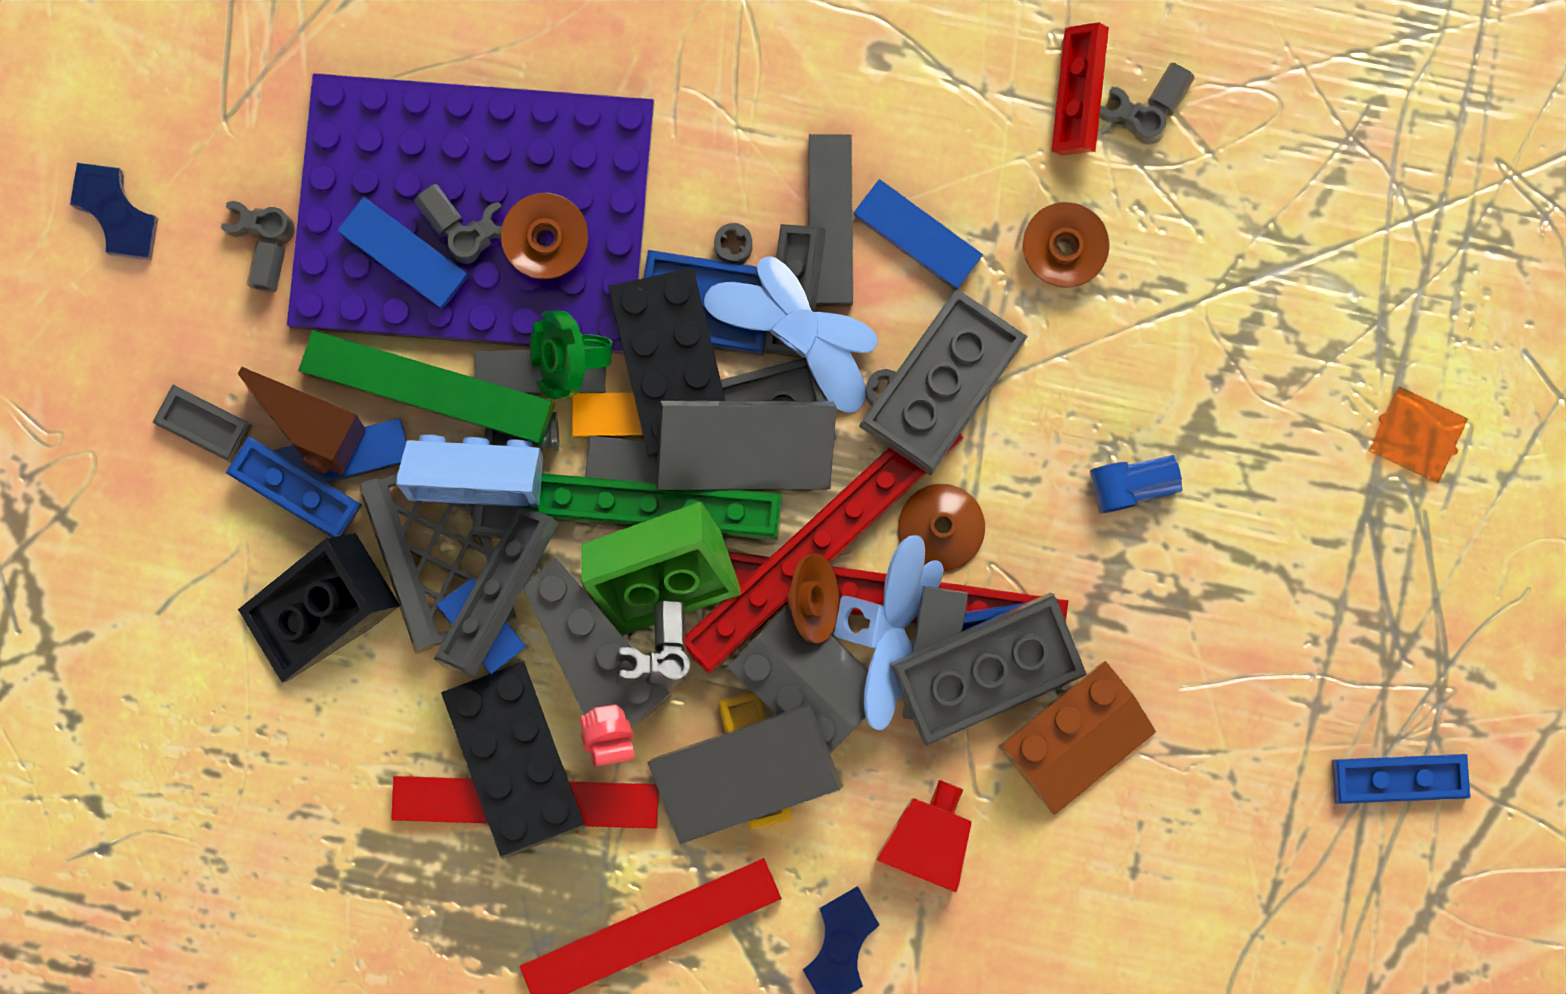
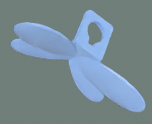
(817, 336)
(887, 624)

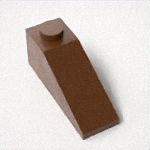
(316, 429)

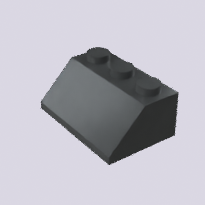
(794, 672)

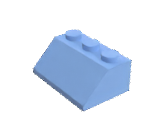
(471, 472)

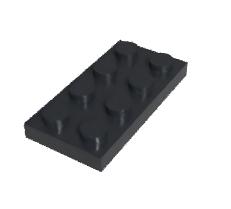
(665, 345)
(513, 760)

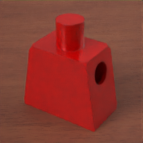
(930, 839)

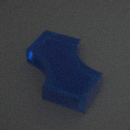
(102, 194)
(847, 925)

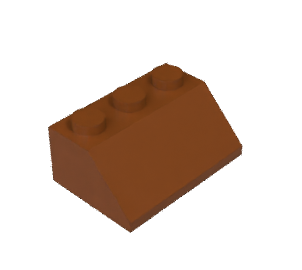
(1078, 737)

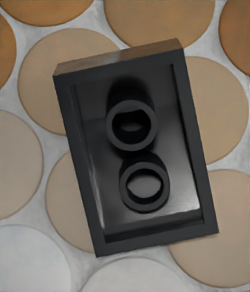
(318, 605)

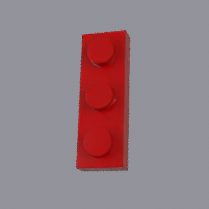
(1080, 89)

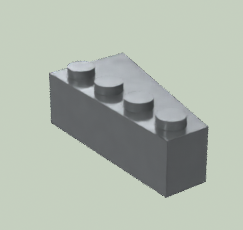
(588, 646)

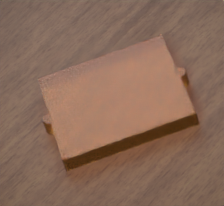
(1418, 434)

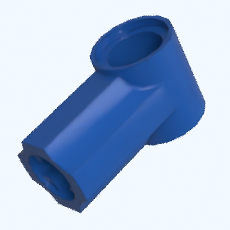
(1123, 485)

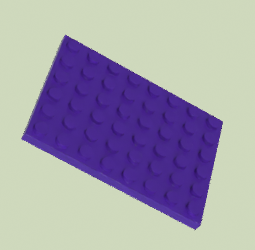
(480, 149)

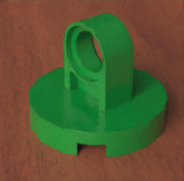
(565, 354)

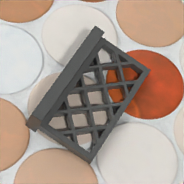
(400, 563)

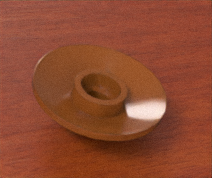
(539, 215)
(1069, 224)
(947, 502)
(814, 598)

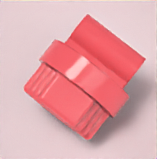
(607, 735)

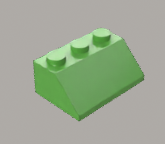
(659, 561)

